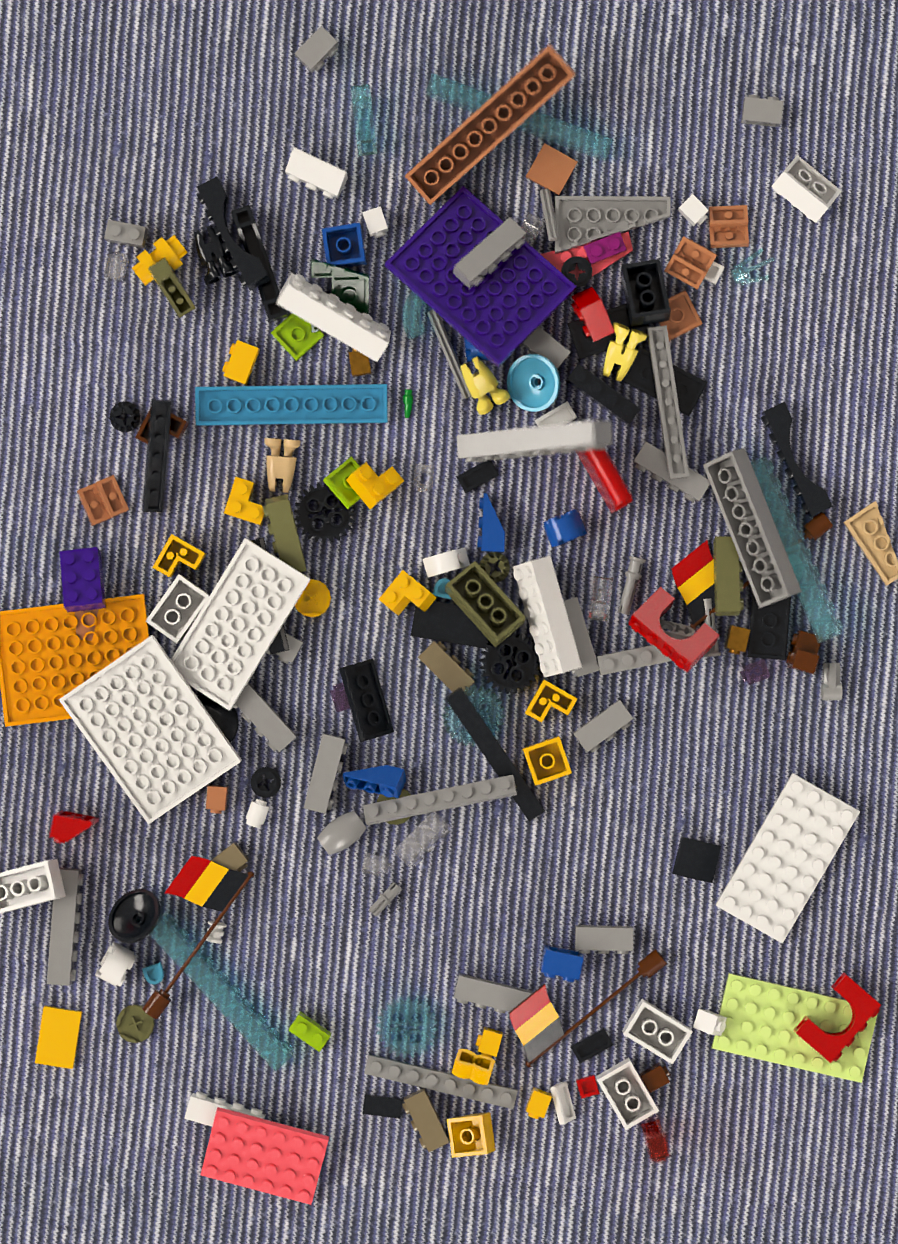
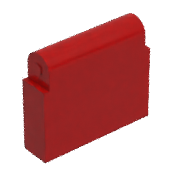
(606, 478)

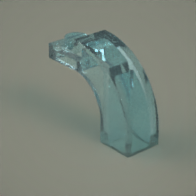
(363, 120)
(411, 316)

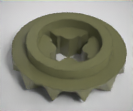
(492, 558)

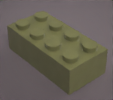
(485, 604)

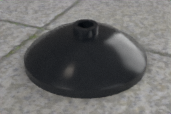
(225, 719)
(134, 916)

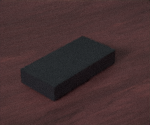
(477, 476)
(591, 1045)
(382, 1106)

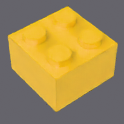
(547, 760)

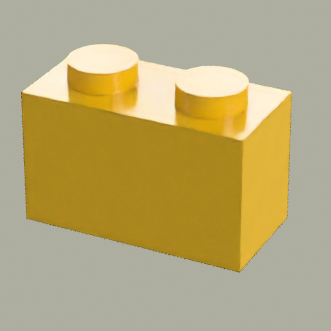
(241, 362)

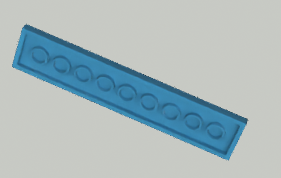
(291, 404)

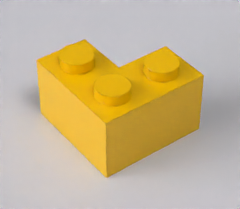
(371, 487)
(240, 505)
(178, 551)
(403, 591)
(548, 696)

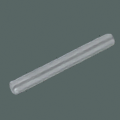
(449, 352)

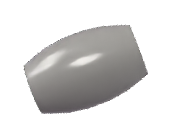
(341, 832)

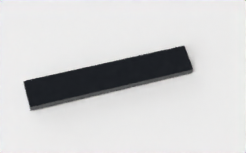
(156, 455)

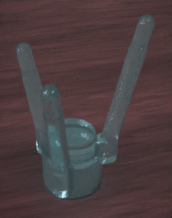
(741, 273)

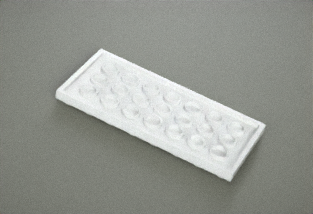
(238, 623)
(787, 858)

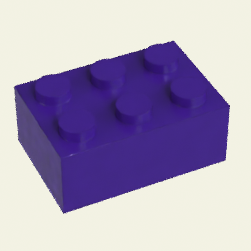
(82, 579)

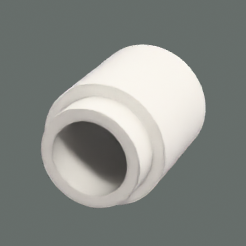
(257, 813)

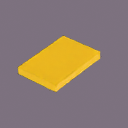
(58, 1037)

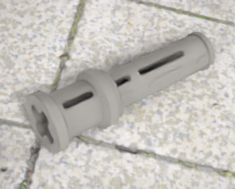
(633, 575)
(710, 621)

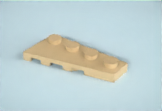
(871, 536)

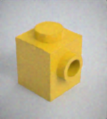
(489, 1042)
(538, 1103)

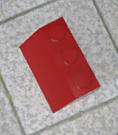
(69, 825)

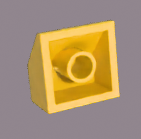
(471, 1135)

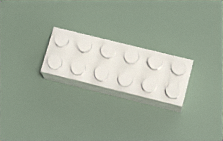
(334, 316)
(547, 616)

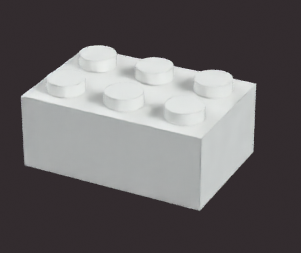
(178, 609)
(657, 1031)
(627, 1093)

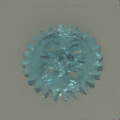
(477, 698)
(408, 1009)

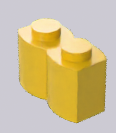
(473, 1066)

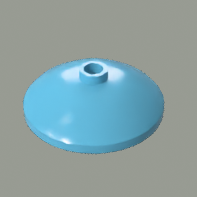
(524, 386)

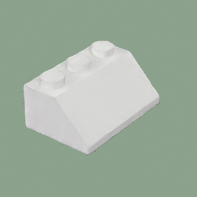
(315, 174)
(806, 189)

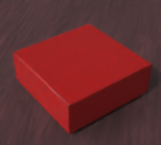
(587, 1086)

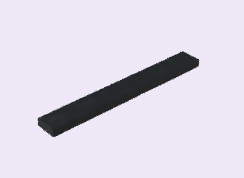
(493, 751)

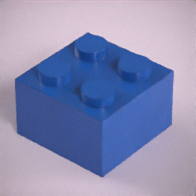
(344, 245)
(561, 963)

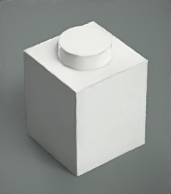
(693, 210)
(375, 222)
(710, 1022)

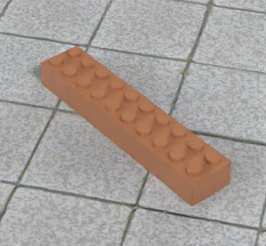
(490, 124)

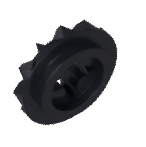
(583, 265)
(118, 423)
(261, 790)

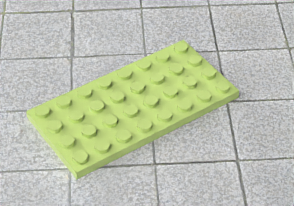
(764, 1020)

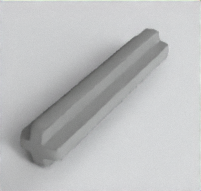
(549, 215)

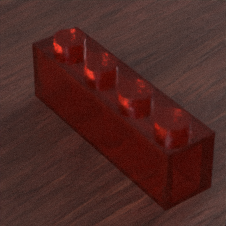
(655, 1141)

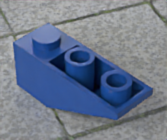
(492, 531)
(380, 780)

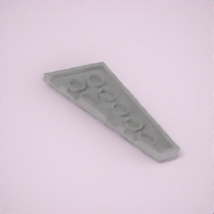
(596, 217)

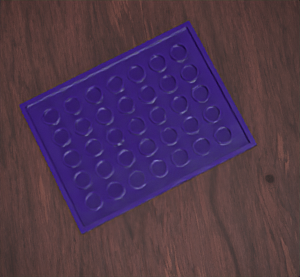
(505, 304)

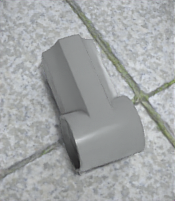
(831, 687)

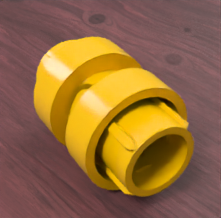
(170, 250)

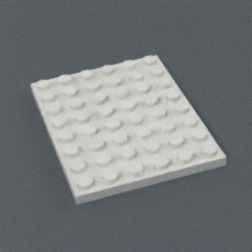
(150, 729)

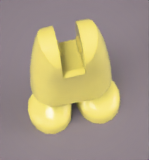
(620, 353)
(480, 384)

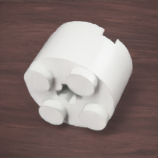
(115, 964)

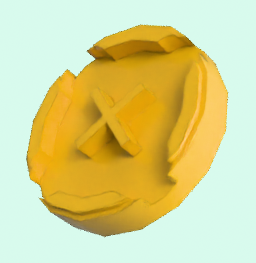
(314, 599)

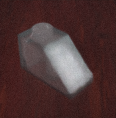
(600, 598)

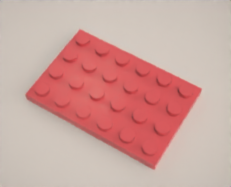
(264, 1155)

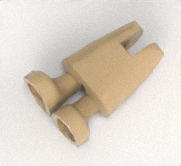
(280, 466)

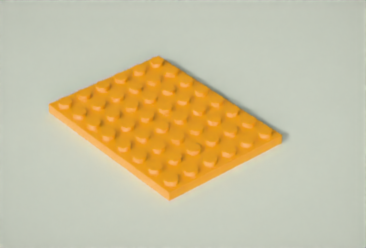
(46, 660)

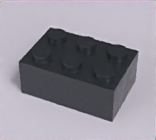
(645, 292)

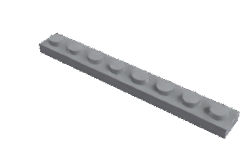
(668, 402)
(439, 800)
(440, 1081)

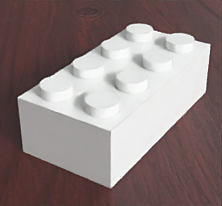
(30, 885)

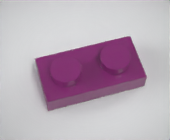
(605, 248)

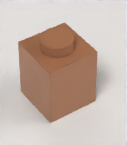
(216, 798)

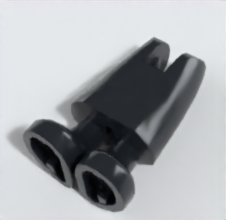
(213, 253)

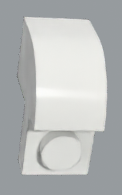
(446, 562)

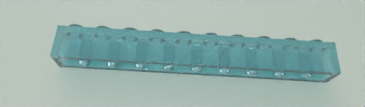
(536, 124)
(813, 594)
(222, 993)

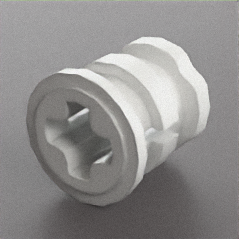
(215, 936)

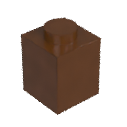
(655, 1077)

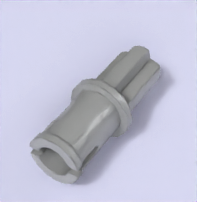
(385, 899)

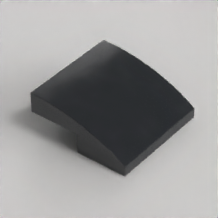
(696, 859)

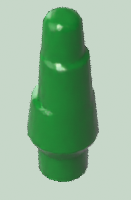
(408, 401)

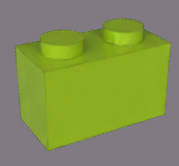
(309, 1031)

